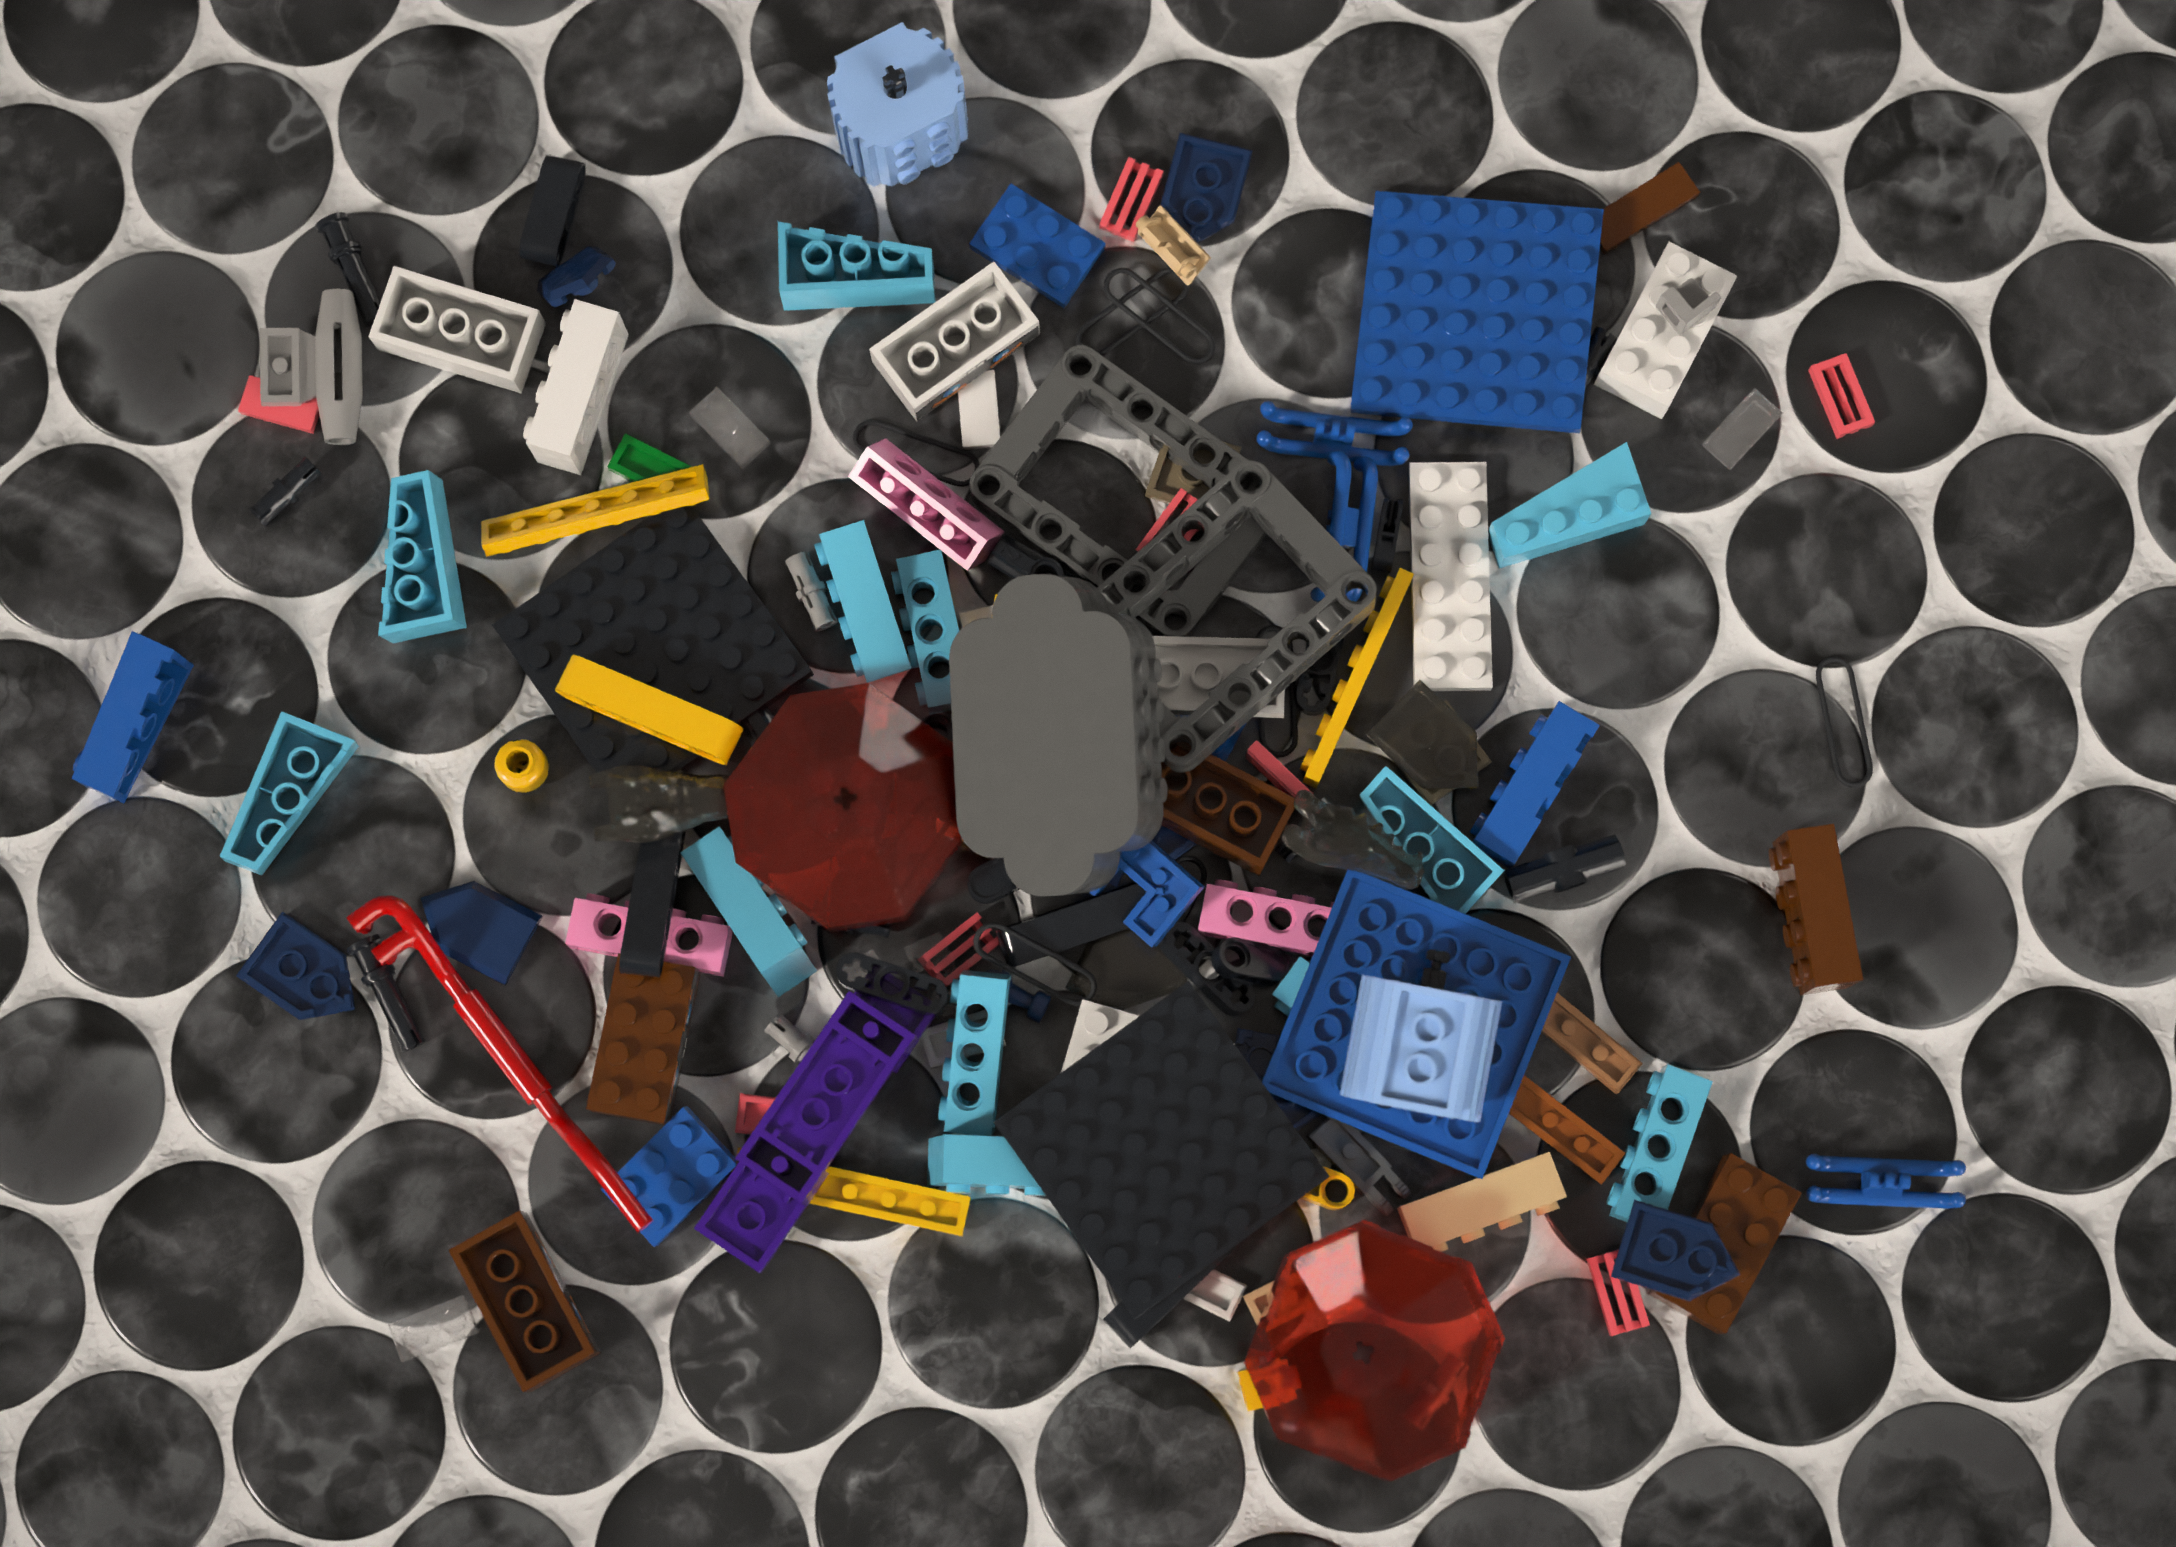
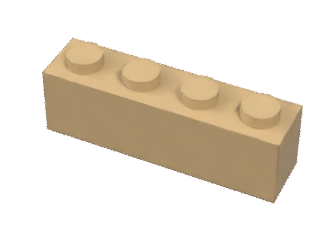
(1483, 1202)

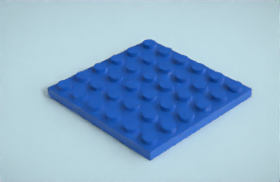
(1477, 311)
(1386, 936)

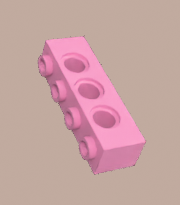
(926, 504)
(1218, 922)
(708, 956)

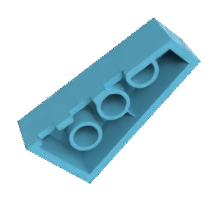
(847, 271)
(1579, 509)
(421, 569)
(864, 601)
(286, 786)
(1453, 865)
(750, 912)
(977, 1162)

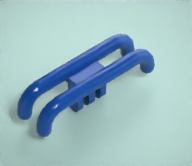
(1332, 434)
(1350, 525)
(1884, 1182)

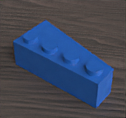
(131, 716)
(1533, 785)

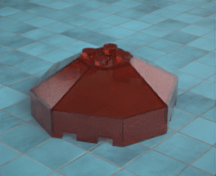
(836, 862)
(1428, 1362)

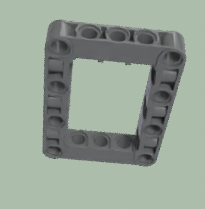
(1115, 396)
(1275, 668)

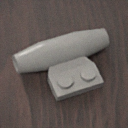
(320, 366)

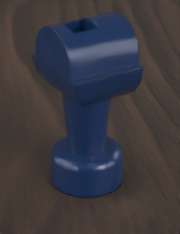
(1035, 1004)

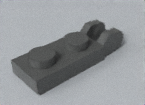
(1358, 1160)

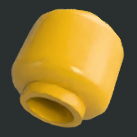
(510, 760)

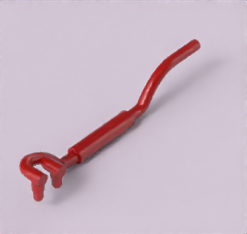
(496, 1041)

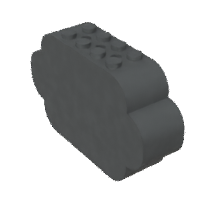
(1056, 735)

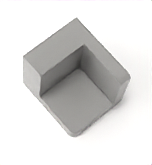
(1686, 305)

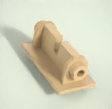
(1173, 244)

